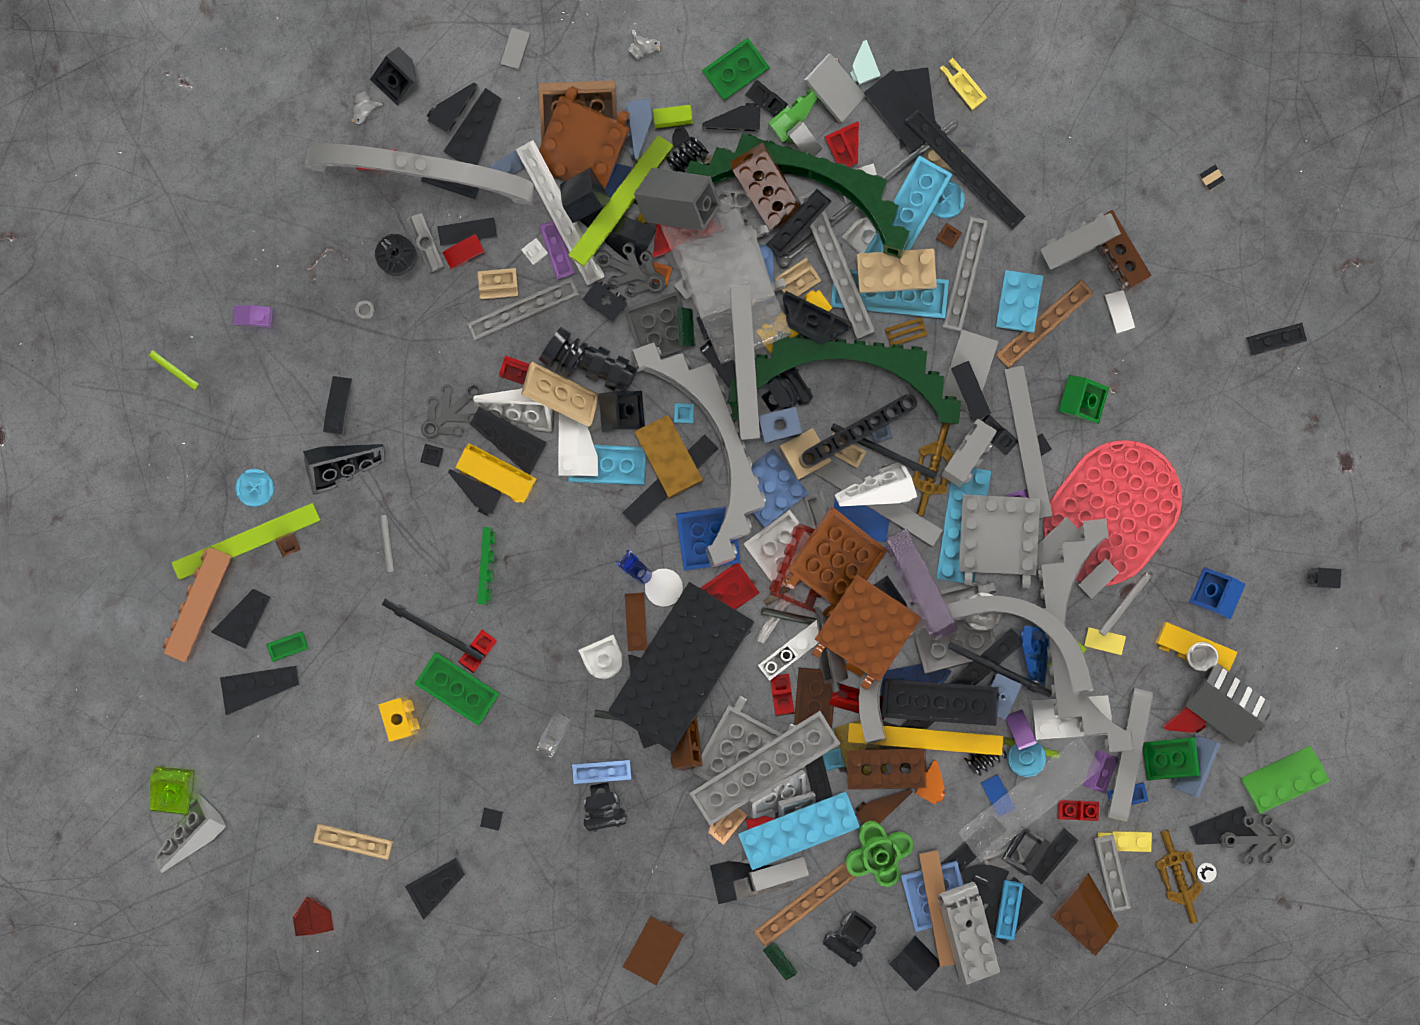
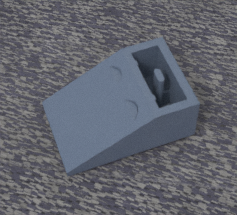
(640, 125)

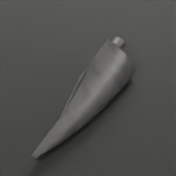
(831, 664)

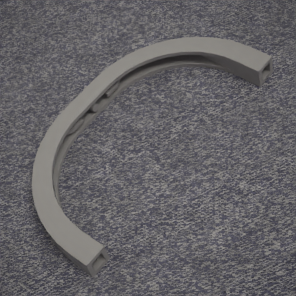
(325, 154)
(965, 608)

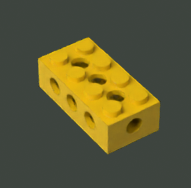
(390, 712)

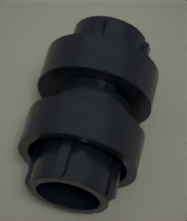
(618, 372)

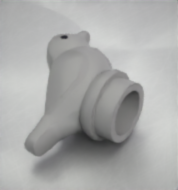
(643, 46)
(363, 107)

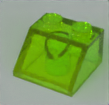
(171, 790)

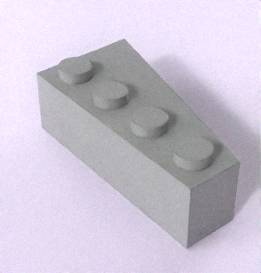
(1080, 241)

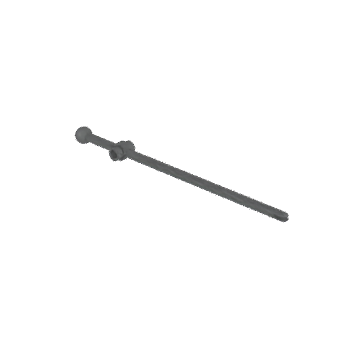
(785, 260)

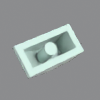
(864, 67)

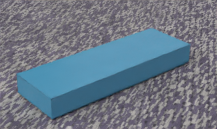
(1008, 910)

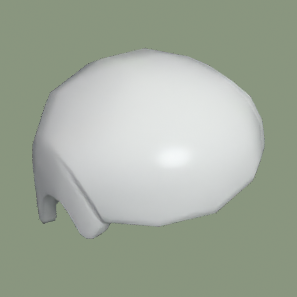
(1202, 656)

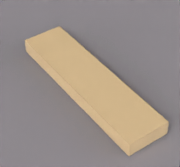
(353, 841)

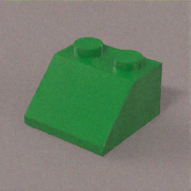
(1084, 399)

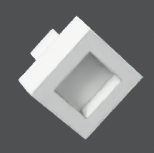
(534, 251)

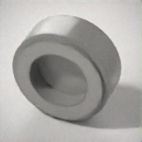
(364, 309)

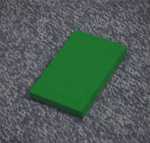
(735, 69)
(1171, 758)

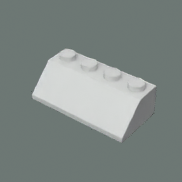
(1049, 726)

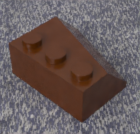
(1086, 916)

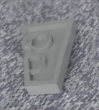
(766, 801)

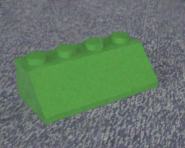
(1284, 779)

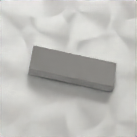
(778, 873)

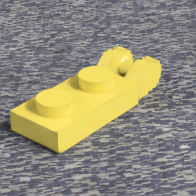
(964, 85)
(1131, 840)

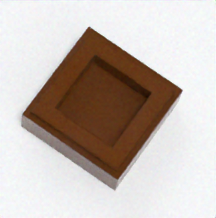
(949, 235)
(287, 544)

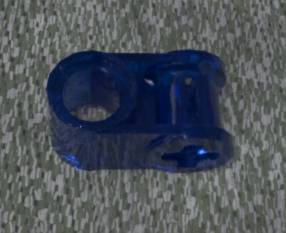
(632, 565)

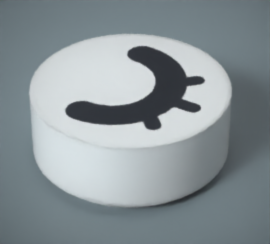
(1206, 872)

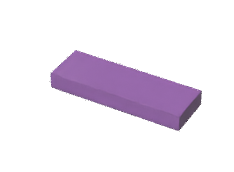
(557, 250)

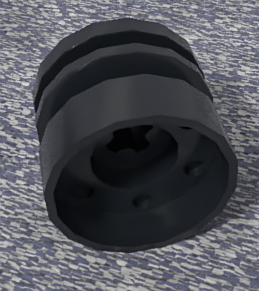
(397, 266)
(563, 352)

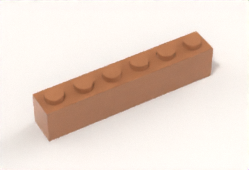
(197, 604)

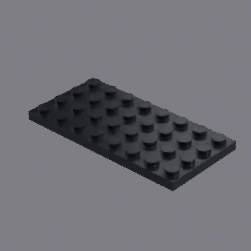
(681, 667)

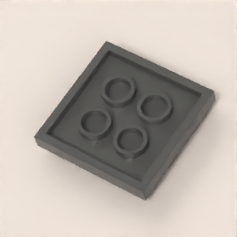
(657, 323)

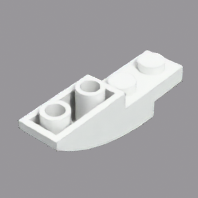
(790, 651)

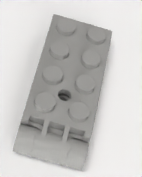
(972, 942)

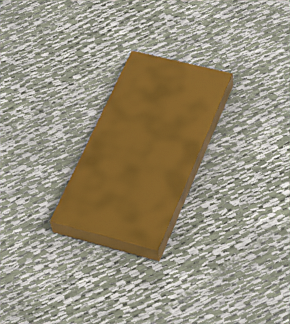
(668, 456)

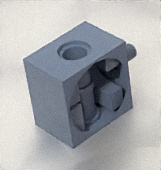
(788, 417)
(1007, 693)

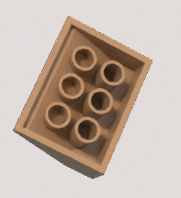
(593, 94)

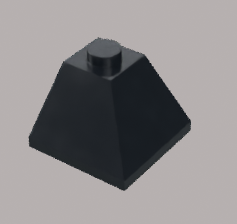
(395, 75)

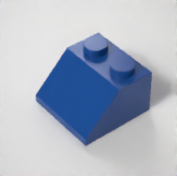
(1217, 593)

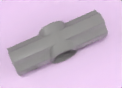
(420, 231)

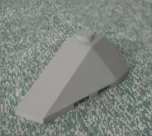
(190, 834)

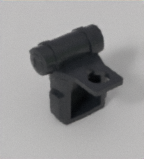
(787, 390)
(603, 809)
(851, 938)

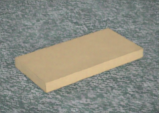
(560, 394)

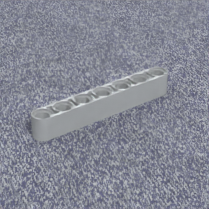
(1129, 760)

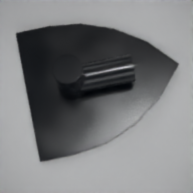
(987, 879)

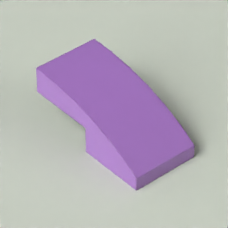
(1020, 729)

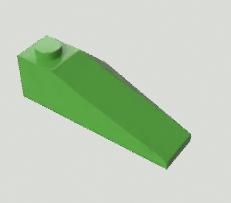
(791, 116)

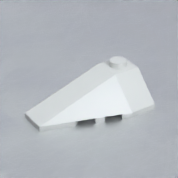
(889, 487)

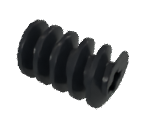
(686, 155)
(982, 760)

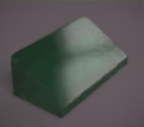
(685, 327)
(780, 961)

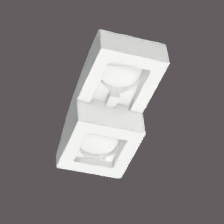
(1119, 310)

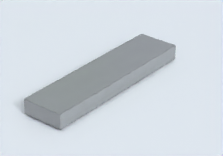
(1112, 873)

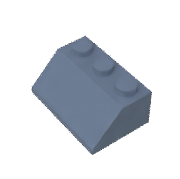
(1206, 754)

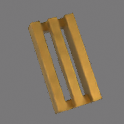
(921, 326)

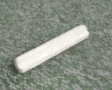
(772, 621)

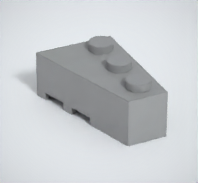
(969, 453)

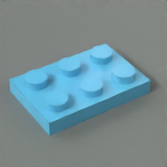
(1019, 301)

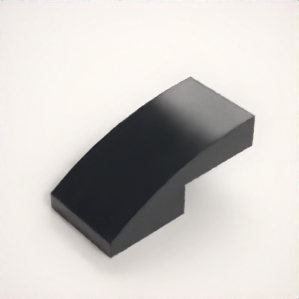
(768, 100)
(1003, 438)

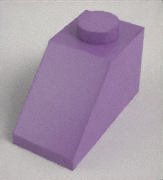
(252, 316)

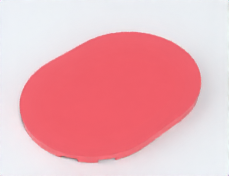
(1130, 489)

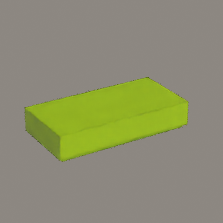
(672, 116)

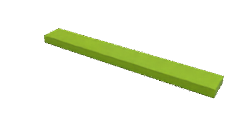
(619, 202)
(251, 538)

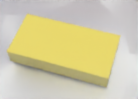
(1110, 643)

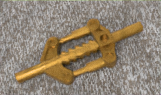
(938, 449)
(1173, 858)

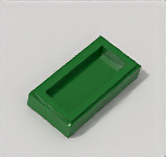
(287, 646)

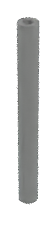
(1125, 603)

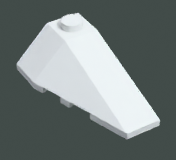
(518, 409)
(576, 449)

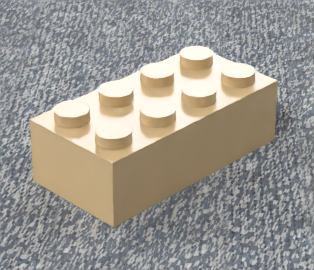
(888, 273)

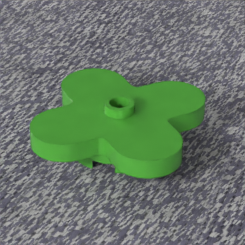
(875, 841)

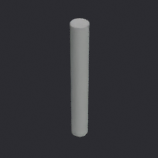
(386, 543)

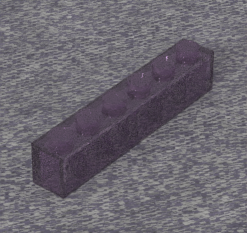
(921, 583)

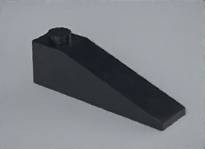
(626, 231)
(334, 464)
(734, 882)

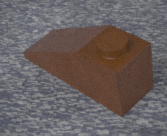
(636, 621)
(688, 751)
(880, 807)

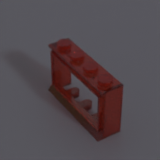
(783, 566)

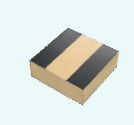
(1211, 177)

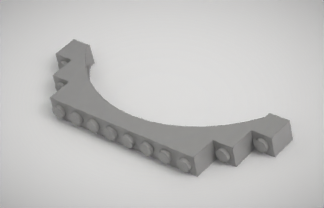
(703, 388)
(1058, 584)

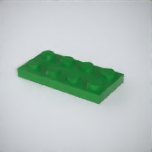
(486, 574)
(457, 688)

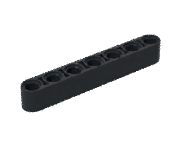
(866, 427)

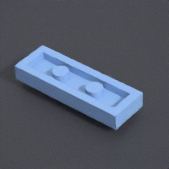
(601, 772)

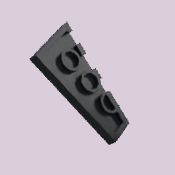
(470, 138)
(513, 441)
(249, 688)

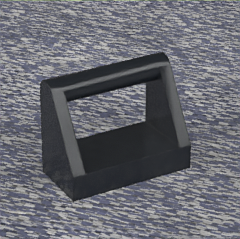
(1033, 858)

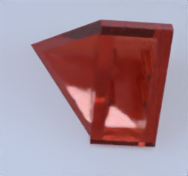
(312, 919)

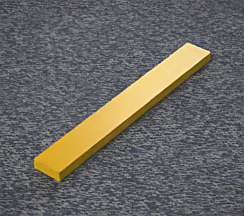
(933, 739)

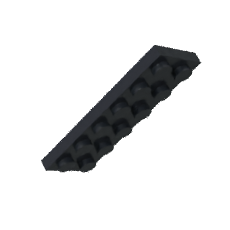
(940, 702)

